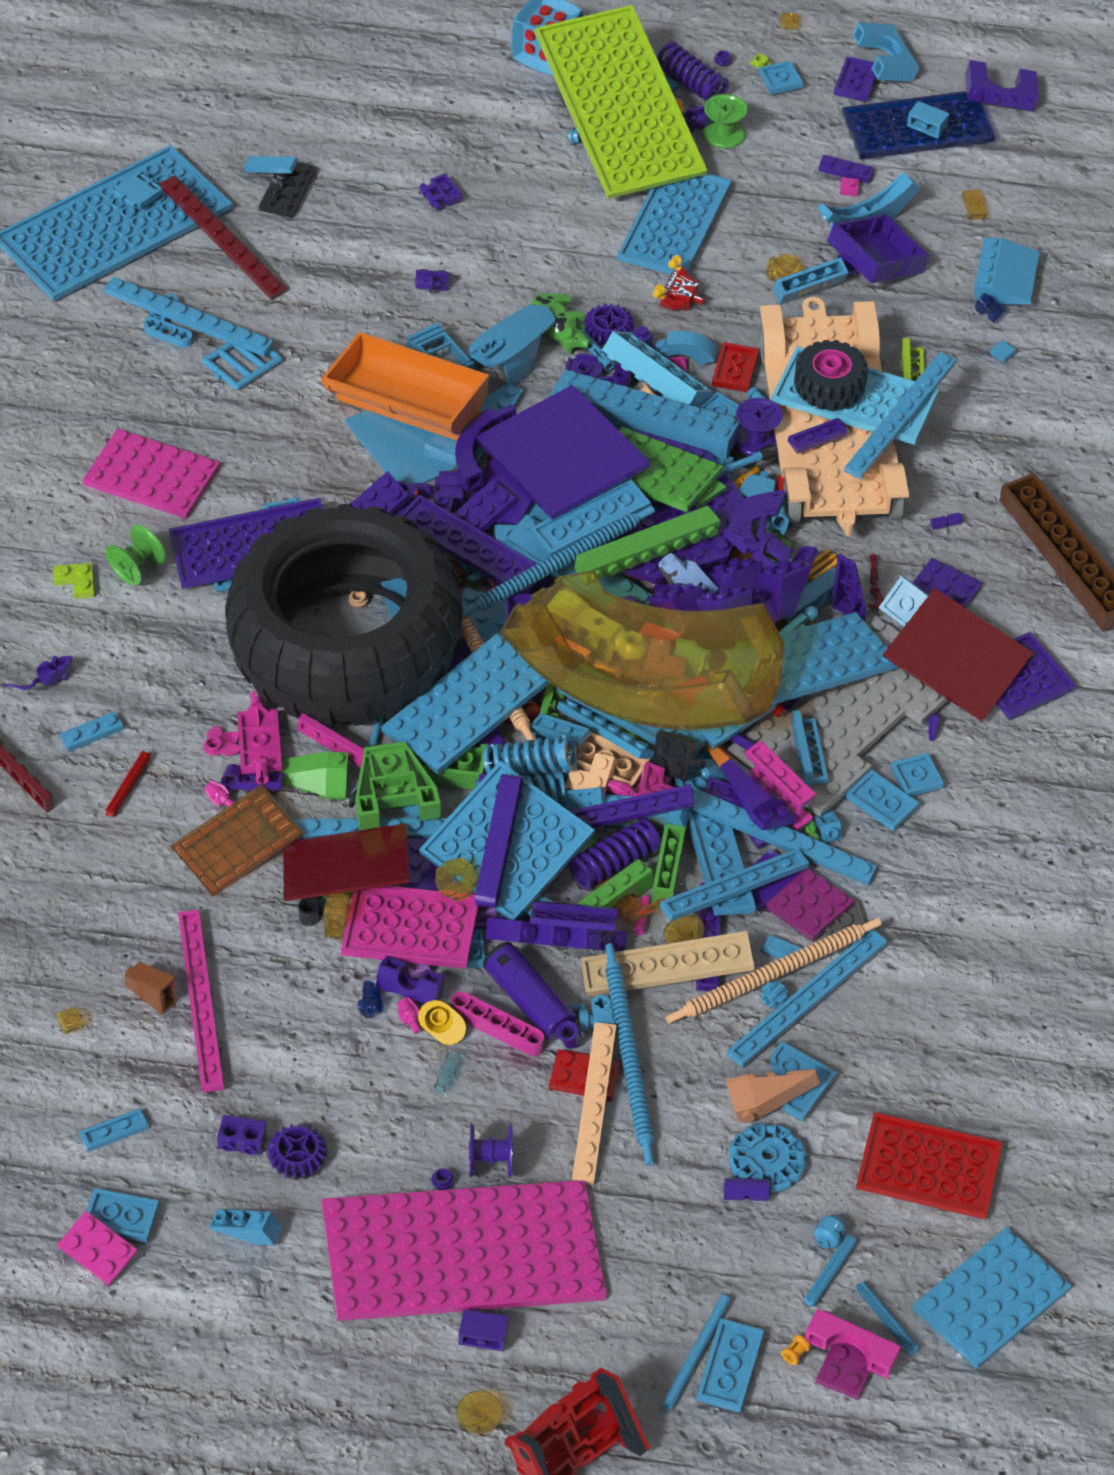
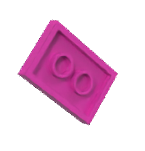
(97, 1248)

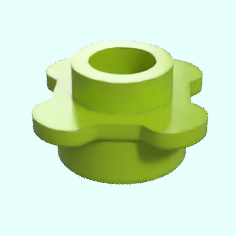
(760, 60)

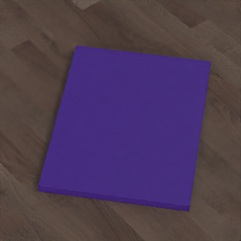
(562, 451)

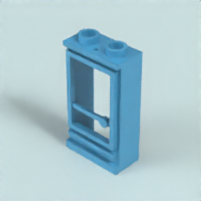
(433, 333)

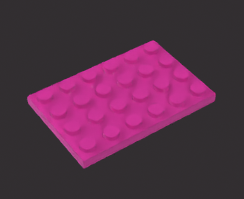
(151, 473)
(410, 926)

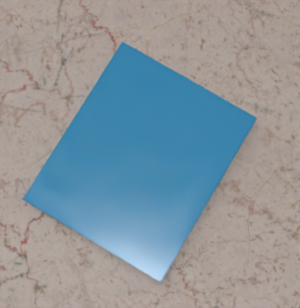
(399, 447)

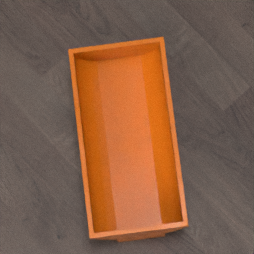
(407, 385)

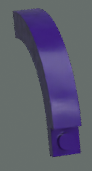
(467, 470)

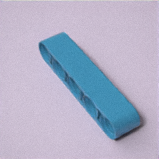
(815, 593)

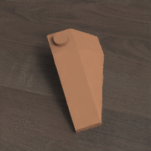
(758, 1096)

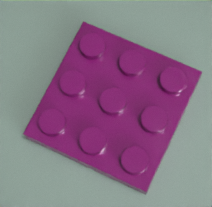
(810, 904)

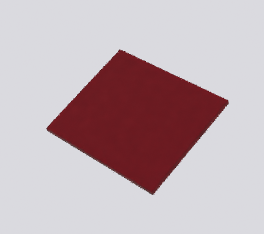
(957, 654)
(345, 862)

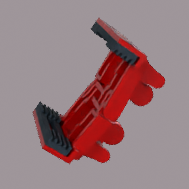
(548, 1434)

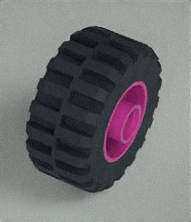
(830, 375)

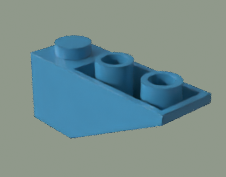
(247, 1225)

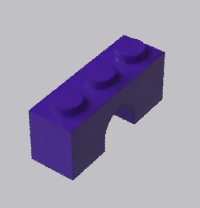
(394, 979)

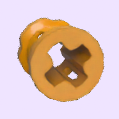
(795, 1350)

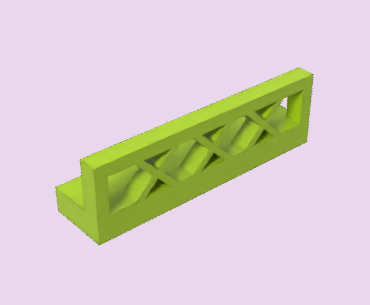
(908, 362)

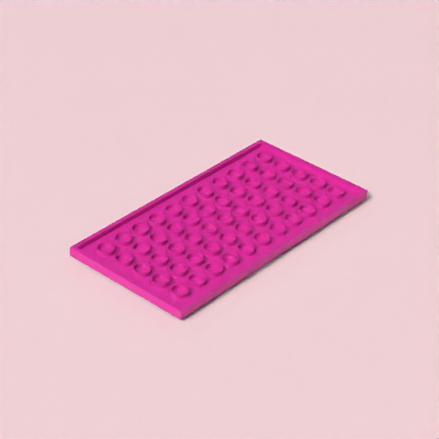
(462, 1250)

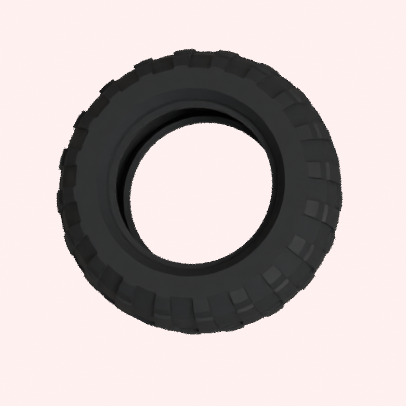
(331, 555)

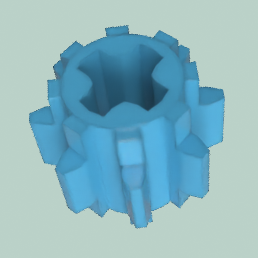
(774, 994)

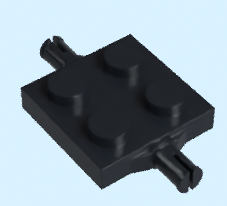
(675, 755)

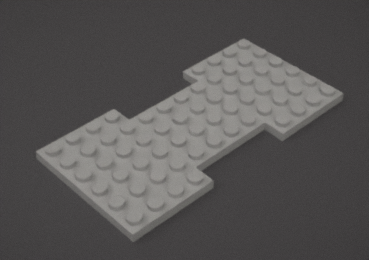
(847, 723)

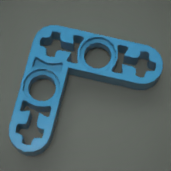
(156, 325)

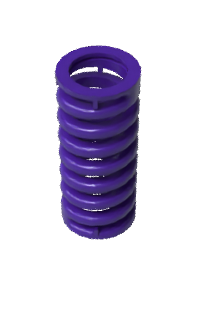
(669, 67)
(621, 854)

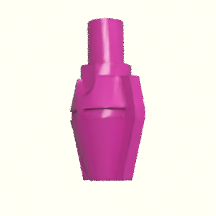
(621, 788)
(218, 793)
(408, 1014)

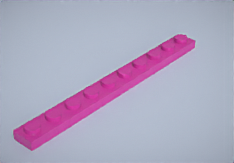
(200, 1001)

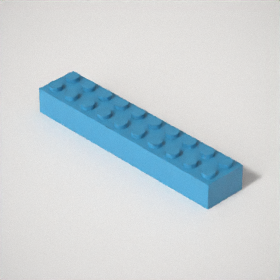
(656, 414)

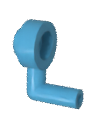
(585, 1019)

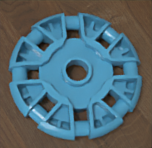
(772, 1168)

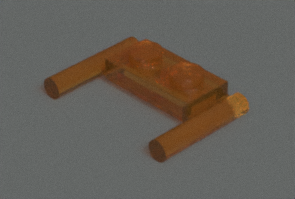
(631, 908)

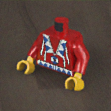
(679, 290)

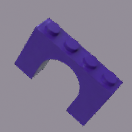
(981, 89)

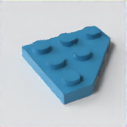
(790, 1059)

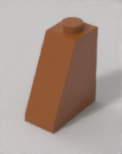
(152, 986)

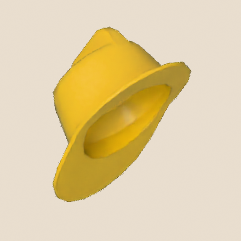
(442, 1022)

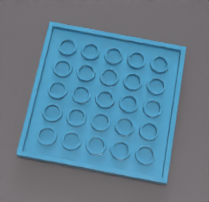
(540, 847)

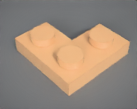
(599, 774)

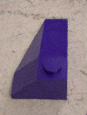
(847, 589)

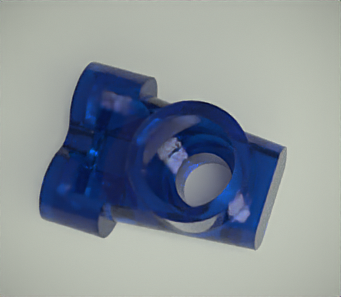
(986, 305)
(371, 1001)

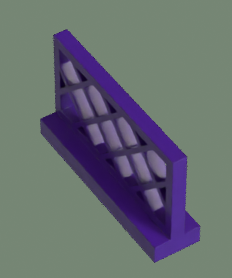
(574, 915)

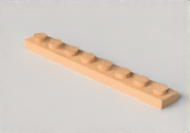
(594, 1103)

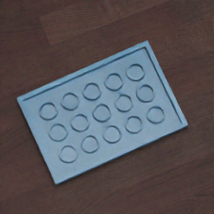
(991, 1297)

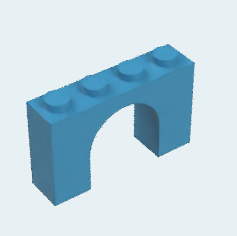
(900, 64)

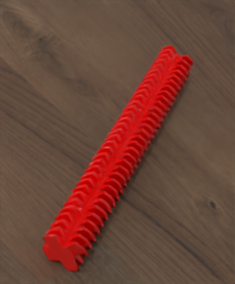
(127, 784)

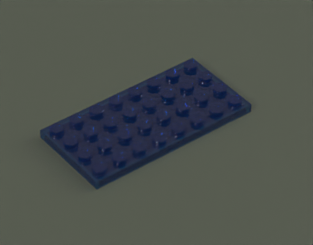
(883, 129)

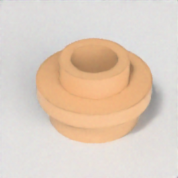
(358, 595)

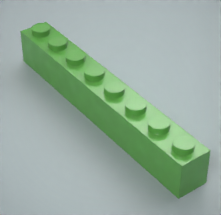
(649, 543)

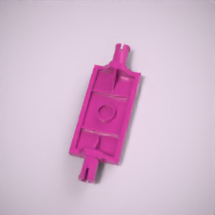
(259, 740)

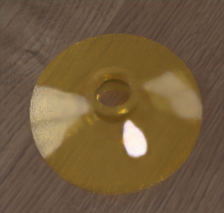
(684, 929)
(479, 1403)

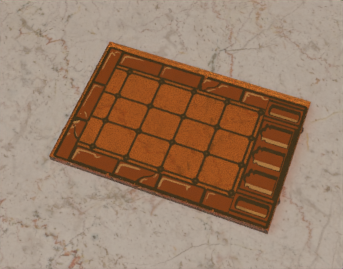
(237, 840)

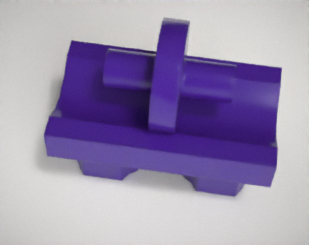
(432, 279)

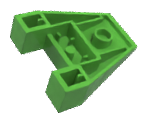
(393, 779)

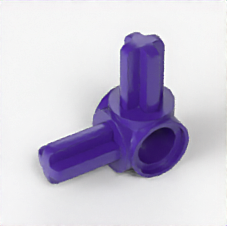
(619, 377)

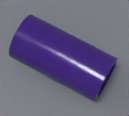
(746, 1189)

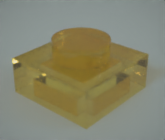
(789, 21)
(69, 1020)

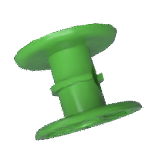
(725, 129)
(144, 547)

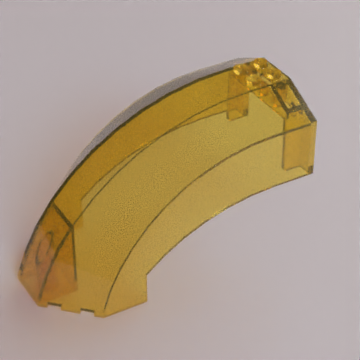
(647, 659)

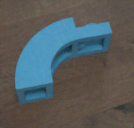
(688, 344)

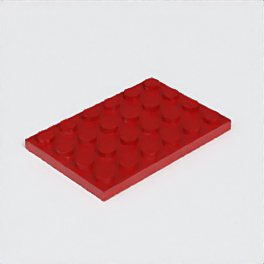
(929, 1165)

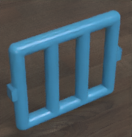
(248, 376)

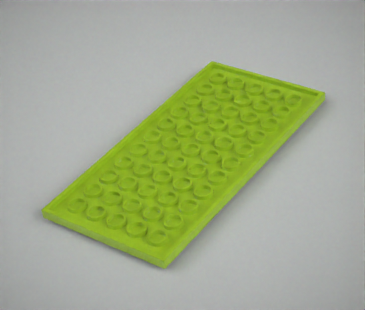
(620, 101)

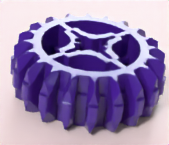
(599, 318)
(297, 1143)

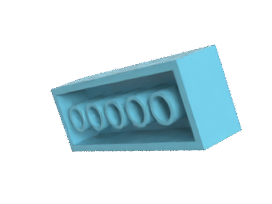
(655, 369)

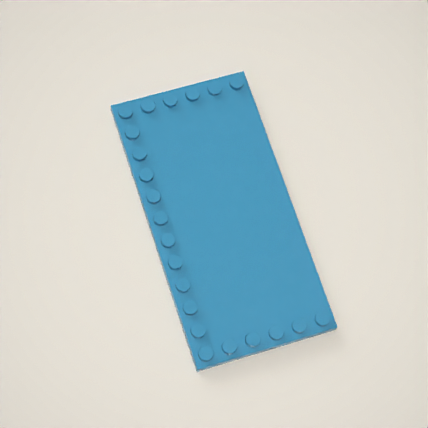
(99, 233)

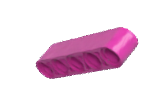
(504, 1030)

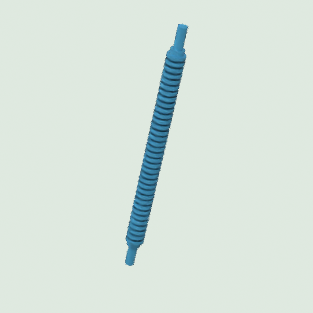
(557, 561)
(629, 1054)

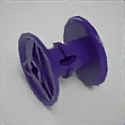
(757, 421)
(491, 1150)

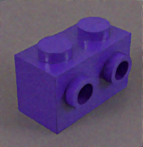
(483, 1330)

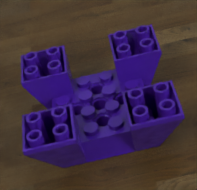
(741, 585)

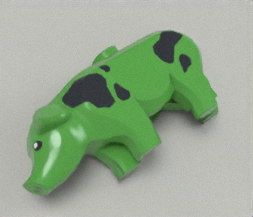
(565, 326)

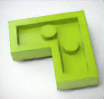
(77, 574)

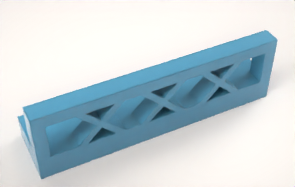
(804, 751)

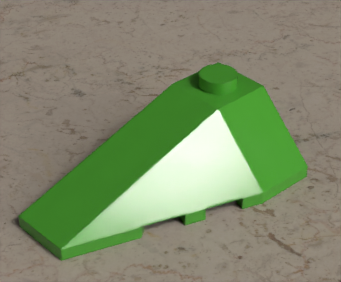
(318, 773)

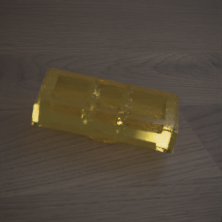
(974, 204)

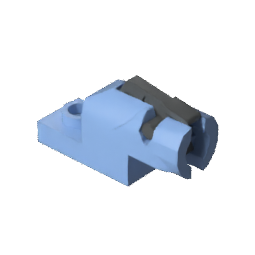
(685, 572)

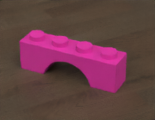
(830, 1330)

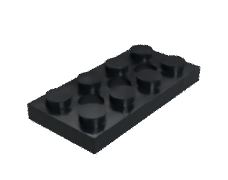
(293, 196)

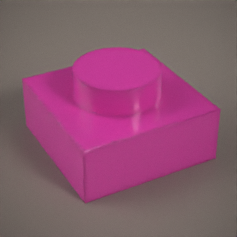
(849, 186)

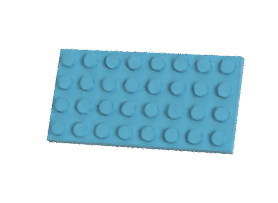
(879, 398)

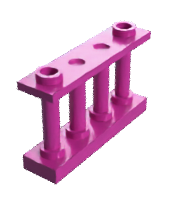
(782, 781)

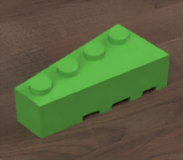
(462, 771)

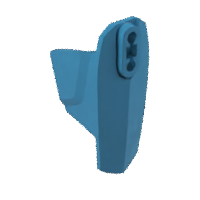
(513, 342)

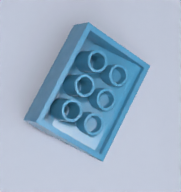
(1006, 271)

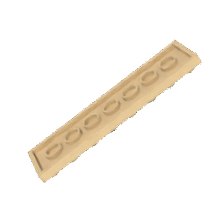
(672, 963)

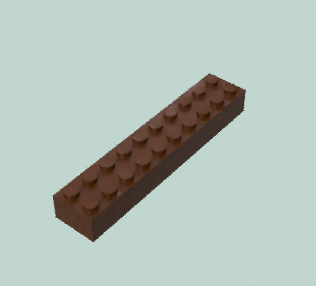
(1062, 546)

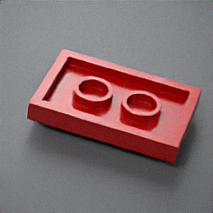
(735, 367)
(571, 1072)

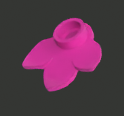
(221, 743)

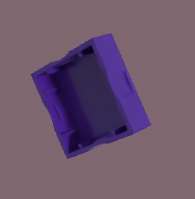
(878, 248)

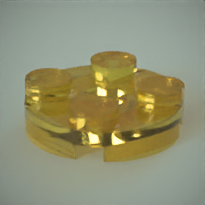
(776, 265)
(452, 868)

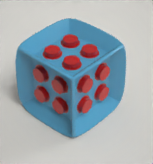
(533, 15)

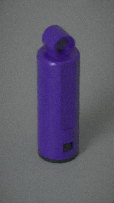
(532, 994)

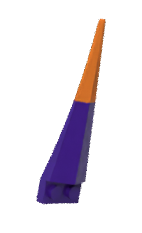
(760, 802)

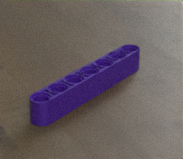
(498, 841)

